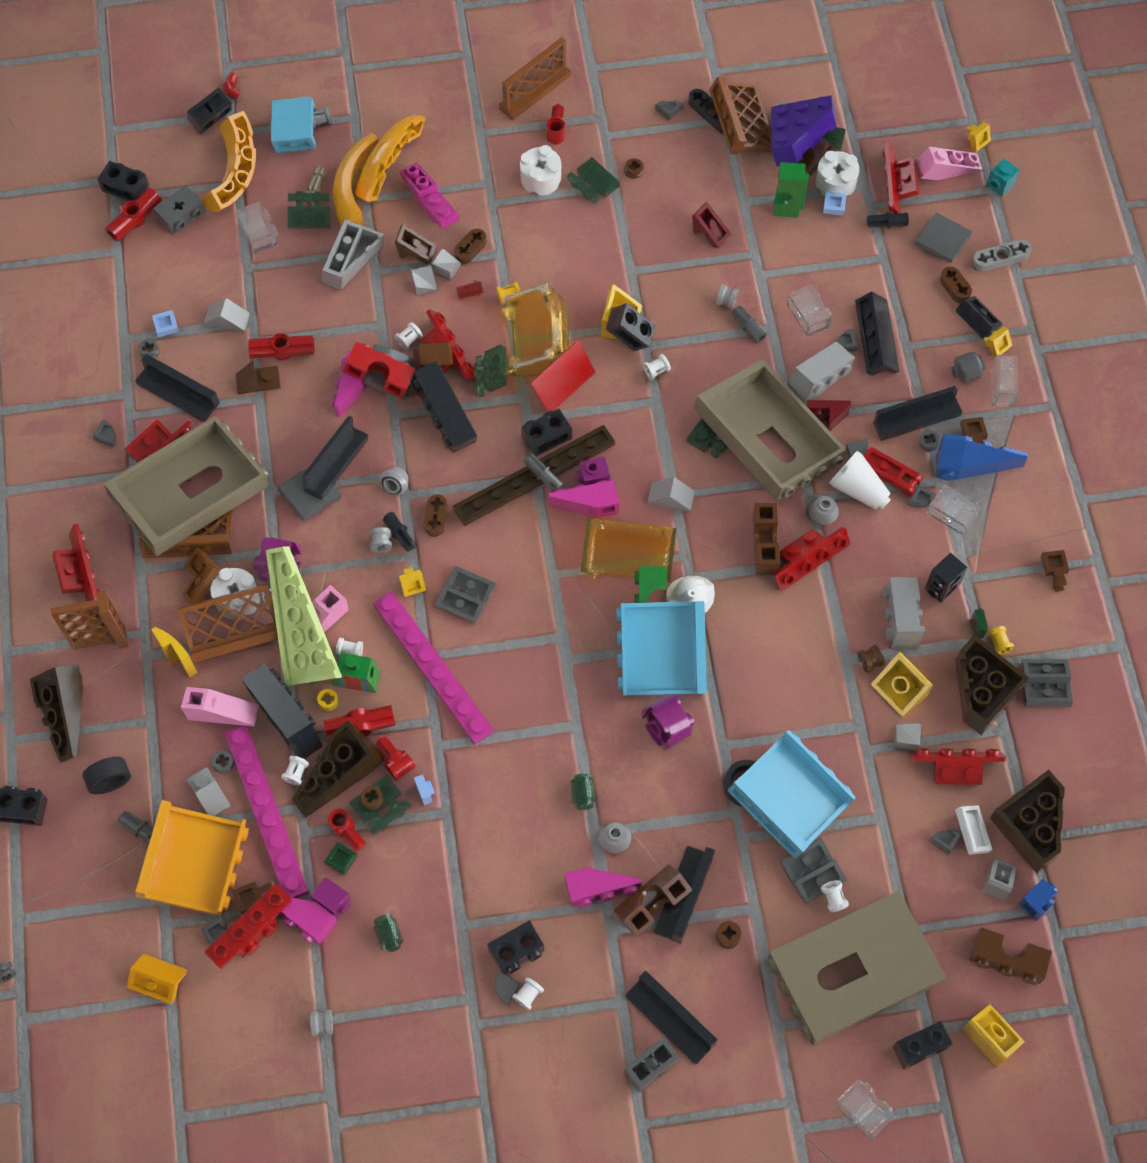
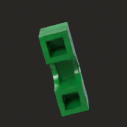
(790, 189)
(649, 579)

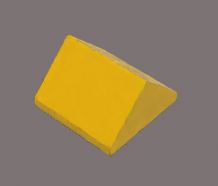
(615, 298)
(902, 685)
(993, 1035)

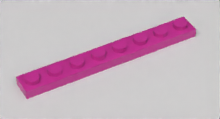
(433, 668)
(266, 812)

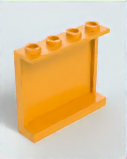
(191, 860)

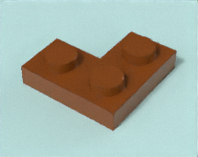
(203, 573)

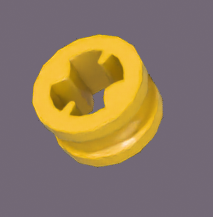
(322, 705)

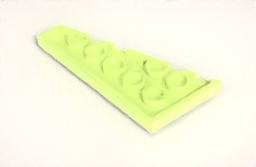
(301, 639)

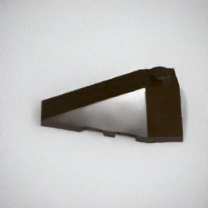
(60, 698)
(341, 765)

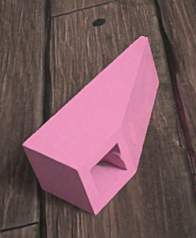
(946, 163)
(329, 607)
(216, 707)

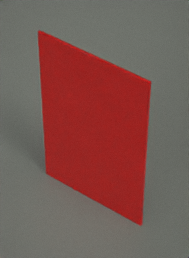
(563, 377)

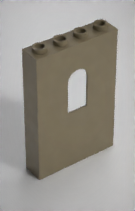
(756, 402)
(160, 509)
(891, 951)

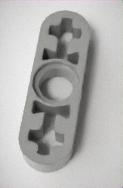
(1008, 249)

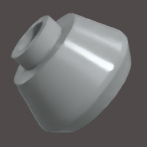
(394, 481)
(823, 510)
(614, 843)

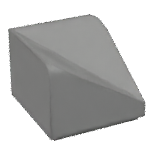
(445, 264)
(423, 280)
(908, 736)

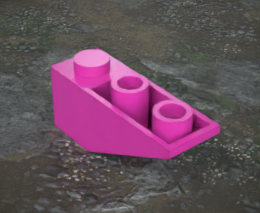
(348, 390)
(593, 499)
(593, 885)
(309, 918)

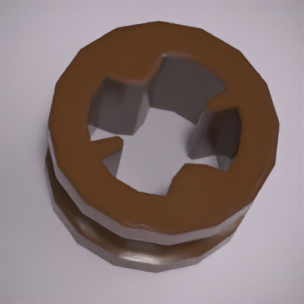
(639, 166)
(368, 792)

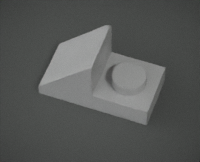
(209, 792)

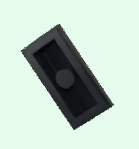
(978, 316)

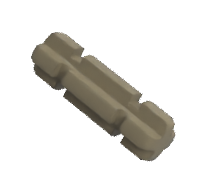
(315, 181)

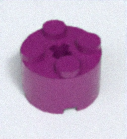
(260, 561)
(667, 721)

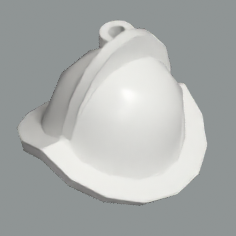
(690, 590)

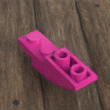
(428, 196)

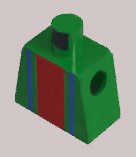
(357, 672)

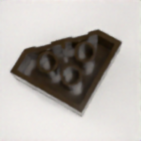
(985, 683)
(1034, 820)

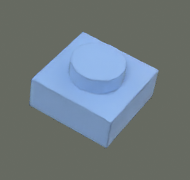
(834, 203)
(165, 323)
(425, 789)

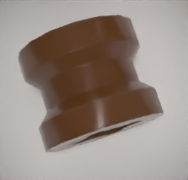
(871, 658)
(728, 940)

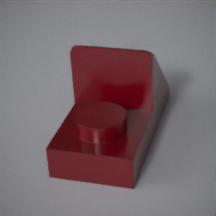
(709, 223)
(833, 410)

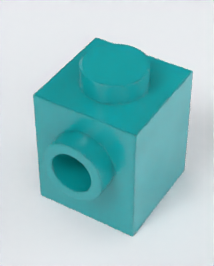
(1002, 177)

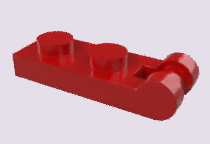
(893, 471)

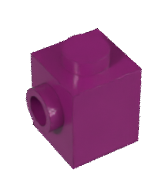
(593, 471)
(331, 897)

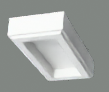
(973, 829)

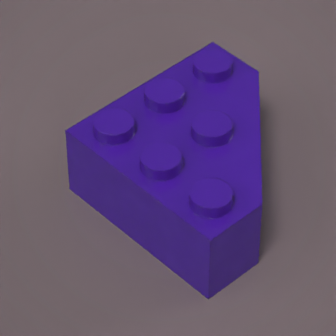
(800, 127)

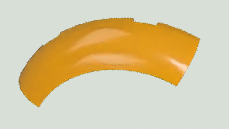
(384, 154)
(240, 162)
(346, 177)

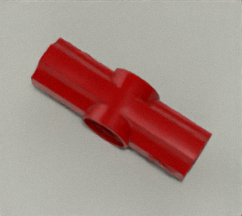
(133, 214)
(292, 346)
(363, 719)

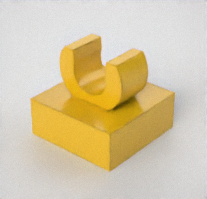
(979, 136)
(998, 341)
(412, 582)

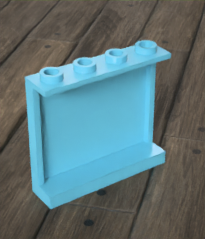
(662, 648)
(791, 794)

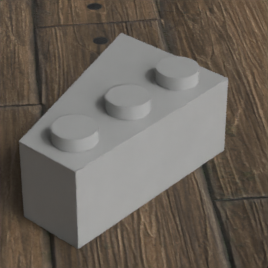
(350, 253)
(820, 372)
(903, 613)

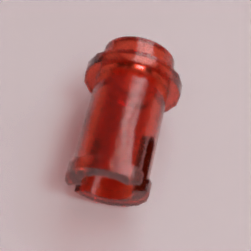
(469, 290)

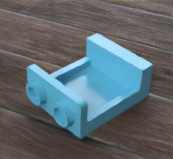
(292, 124)

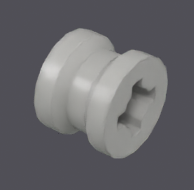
(727, 296)
(380, 540)
(321, 1022)

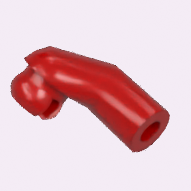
(229, 86)

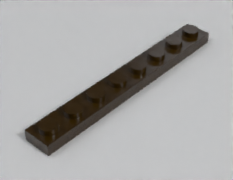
(525, 480)

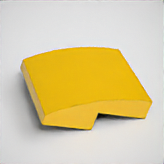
(174, 650)

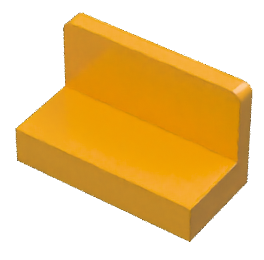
(155, 978)

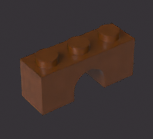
(765, 538)
(664, 887)
(988, 952)

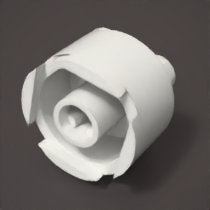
(540, 170)
(837, 173)
(232, 581)

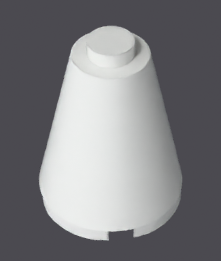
(861, 482)

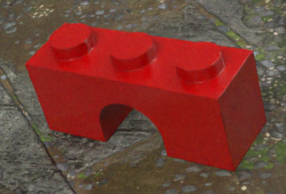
(365, 359)

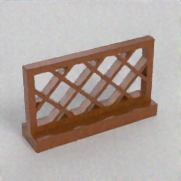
(531, 90)
(731, 118)
(209, 542)
(107, 617)
(230, 642)

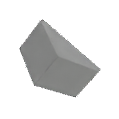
(227, 316)
(671, 494)
(999, 880)

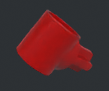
(556, 125)
(397, 761)
(347, 830)

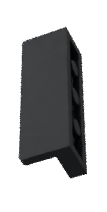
(876, 334)
(177, 388)
(917, 413)
(333, 459)
(676, 917)
(671, 1018)

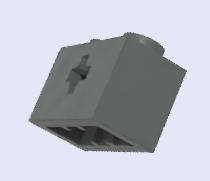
(179, 210)
(651, 1065)

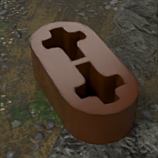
(469, 245)
(957, 284)
(431, 515)

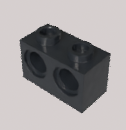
(209, 110)
(122, 181)
(630, 327)
(549, 436)
(945, 577)
(16, 811)
(512, 942)
(922, 1045)

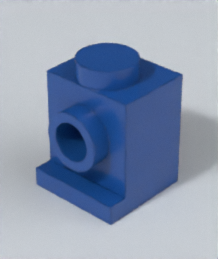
(1039, 898)

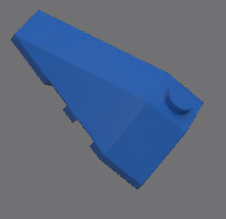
(962, 458)

